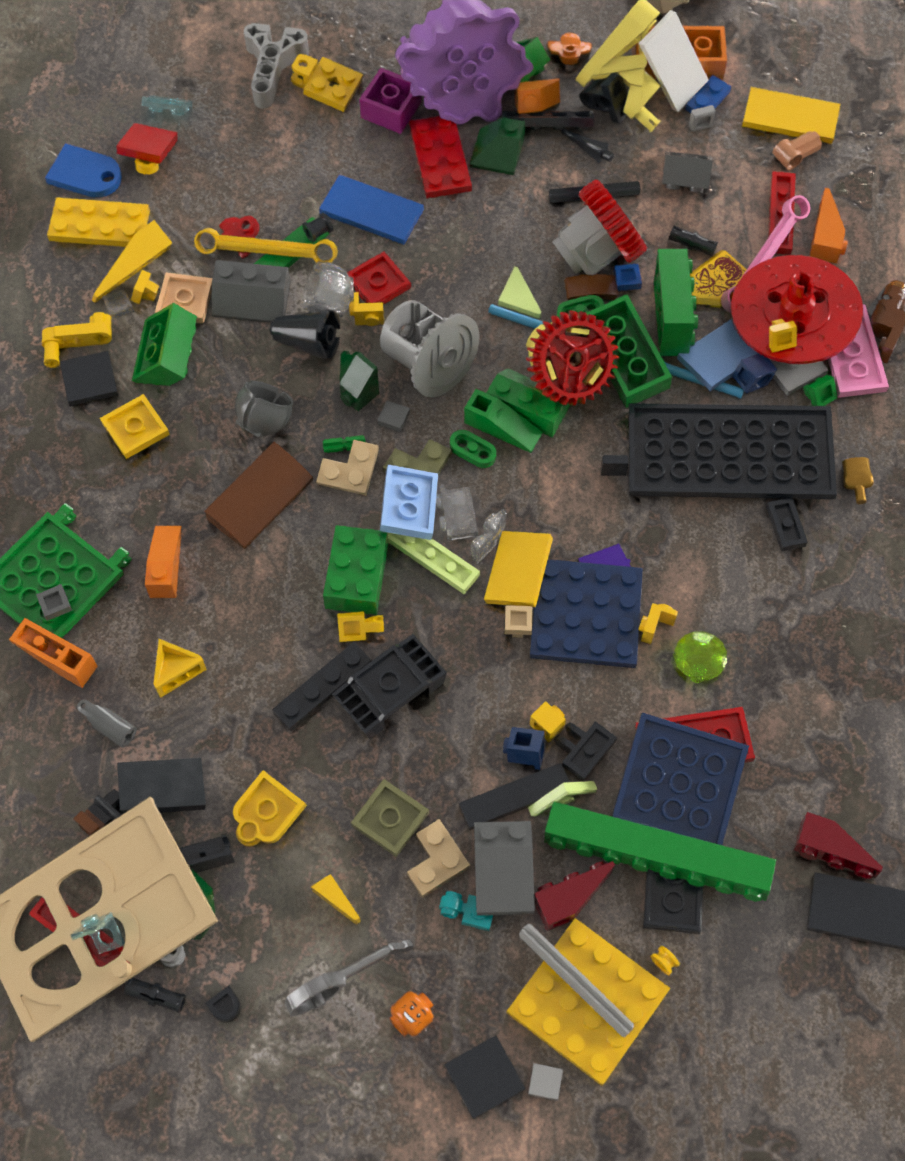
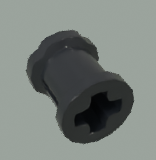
(317, 227)

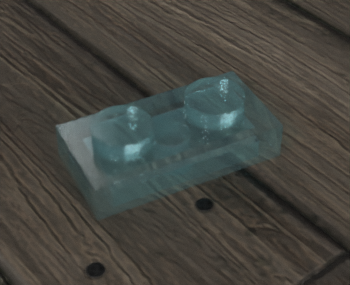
(159, 103)

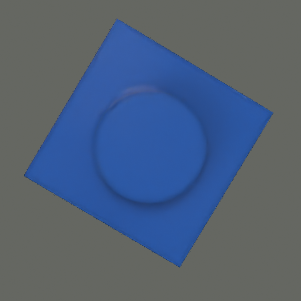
(628, 277)

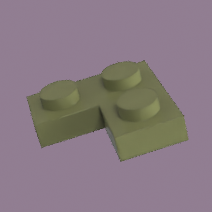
(431, 459)

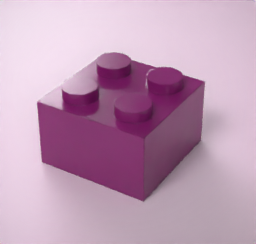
(389, 101)

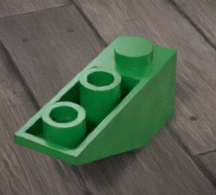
(500, 421)

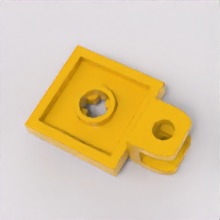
(318, 78)

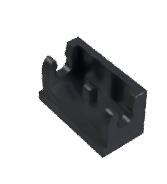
(208, 854)

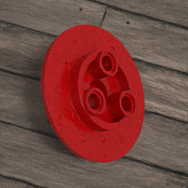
(799, 290)

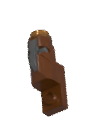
(888, 317)

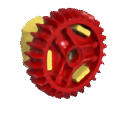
(571, 357)

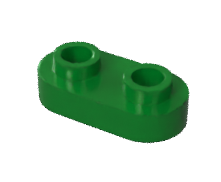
(580, 304)
(474, 448)

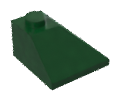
(499, 146)

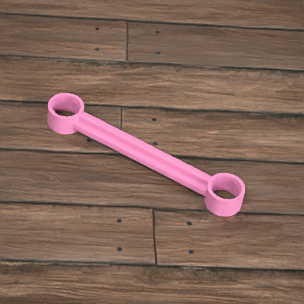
(774, 240)

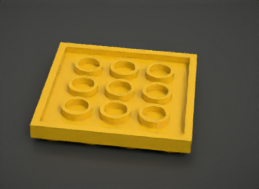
(568, 1022)

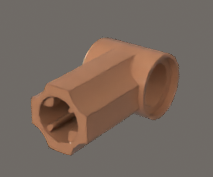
(792, 152)

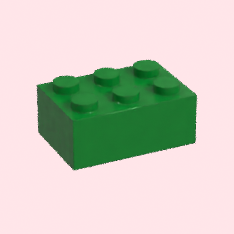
(355, 570)

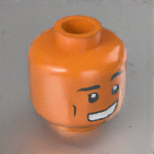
(411, 1013)

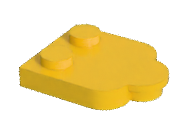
(265, 811)

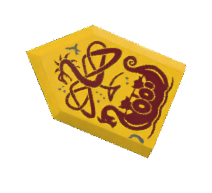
(716, 277)

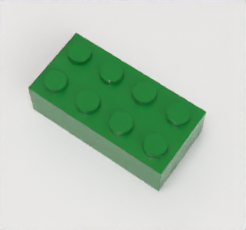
(674, 302)
(640, 366)

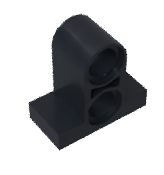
(606, 96)

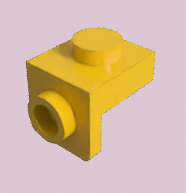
(366, 313)
(658, 613)

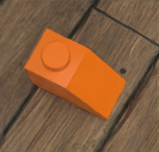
(537, 95)

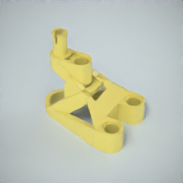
(632, 68)

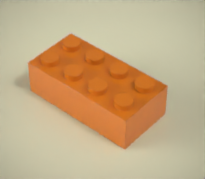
(709, 47)

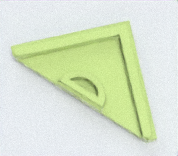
(518, 296)
(562, 794)

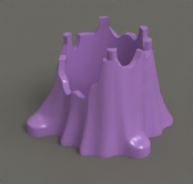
(463, 59)

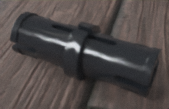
(693, 240)
(155, 994)

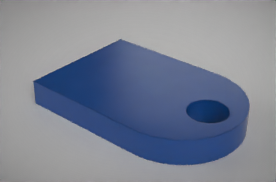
(84, 172)

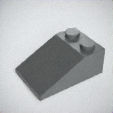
(504, 868)

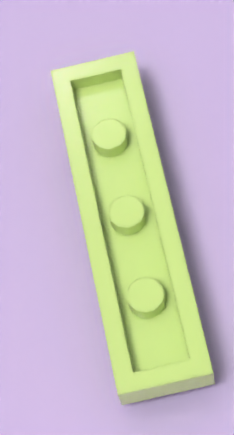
(437, 560)

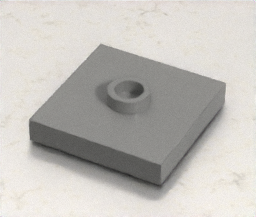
(795, 376)

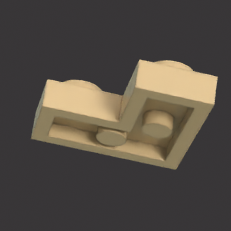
(355, 474)
(444, 862)

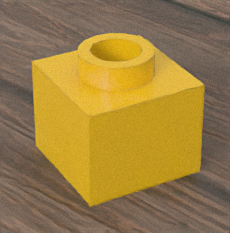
(548, 719)

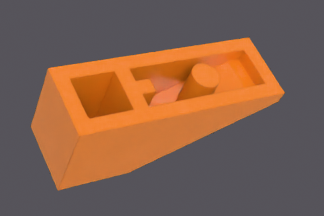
(829, 231)
(163, 562)
(54, 652)

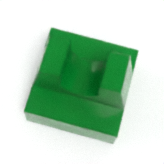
(821, 391)

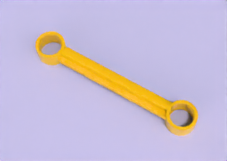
(264, 246)

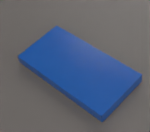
(371, 209)

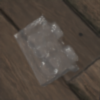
(458, 513)

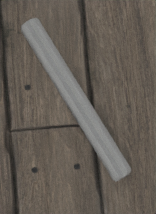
(576, 980)

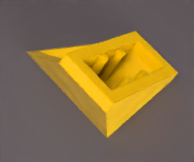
(175, 667)

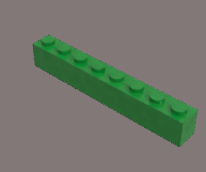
(660, 851)

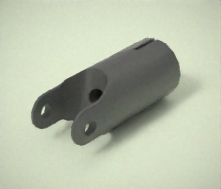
(108, 723)

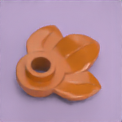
(569, 48)

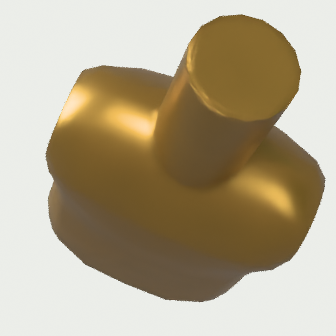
(857, 477)

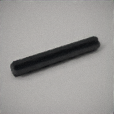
(615, 189)

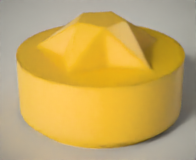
(146, 167)

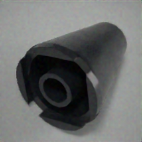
(308, 332)

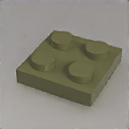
(390, 818)

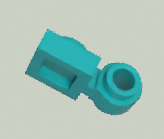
(452, 906)

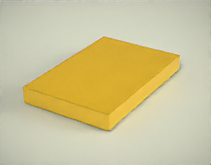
(518, 568)

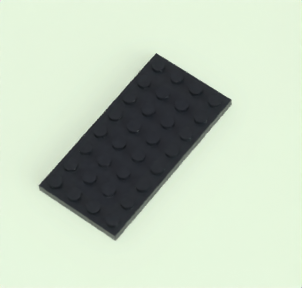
(731, 451)

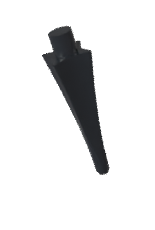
(596, 149)

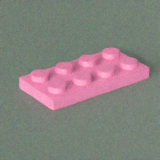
(859, 366)

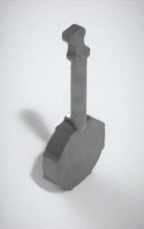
(322, 988)

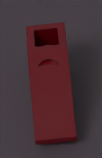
(829, 842)
(565, 900)

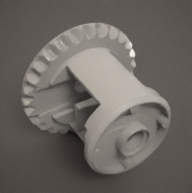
(425, 344)

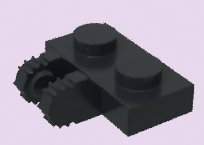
(588, 751)

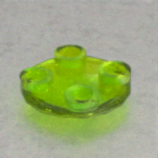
(700, 656)

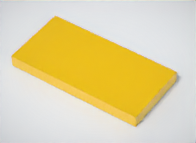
(790, 114)

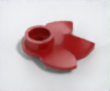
(235, 227)

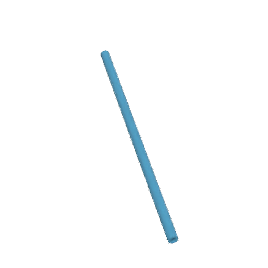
(674, 370)

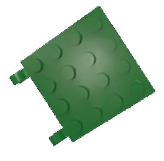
(55, 556)

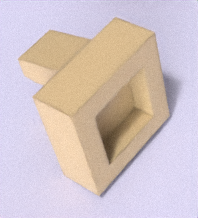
(518, 620)

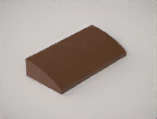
(258, 495)

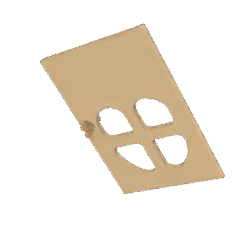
(143, 887)

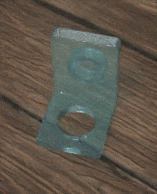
(93, 925)

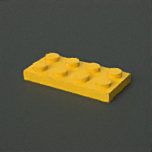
(95, 221)

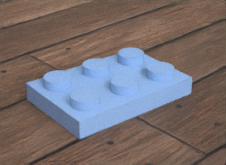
(409, 502)

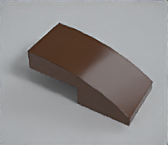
(598, 284)

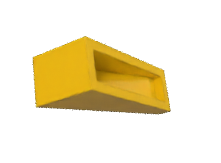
(333, 895)

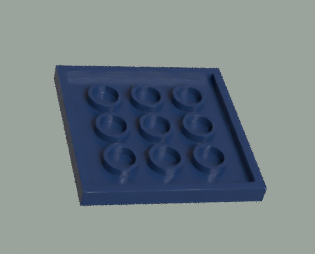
(588, 614)
(680, 779)

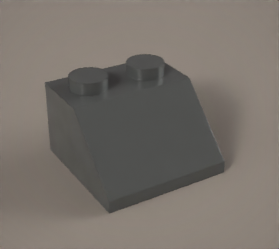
(687, 171)

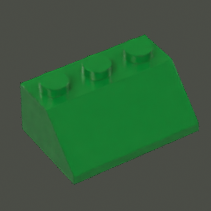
(165, 346)
(526, 400)

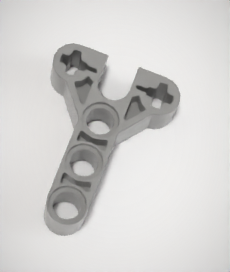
(272, 58)

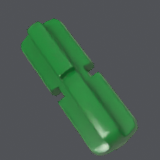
(339, 444)

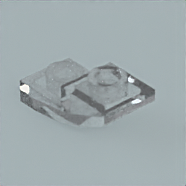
(492, 532)

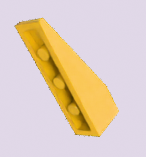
(142, 249)

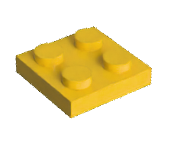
(134, 426)

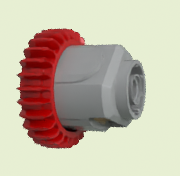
(598, 233)

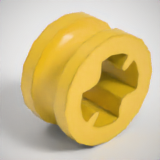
(665, 960)

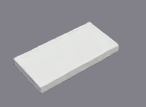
(673, 61)

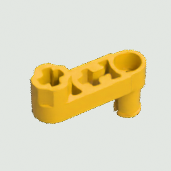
(75, 335)

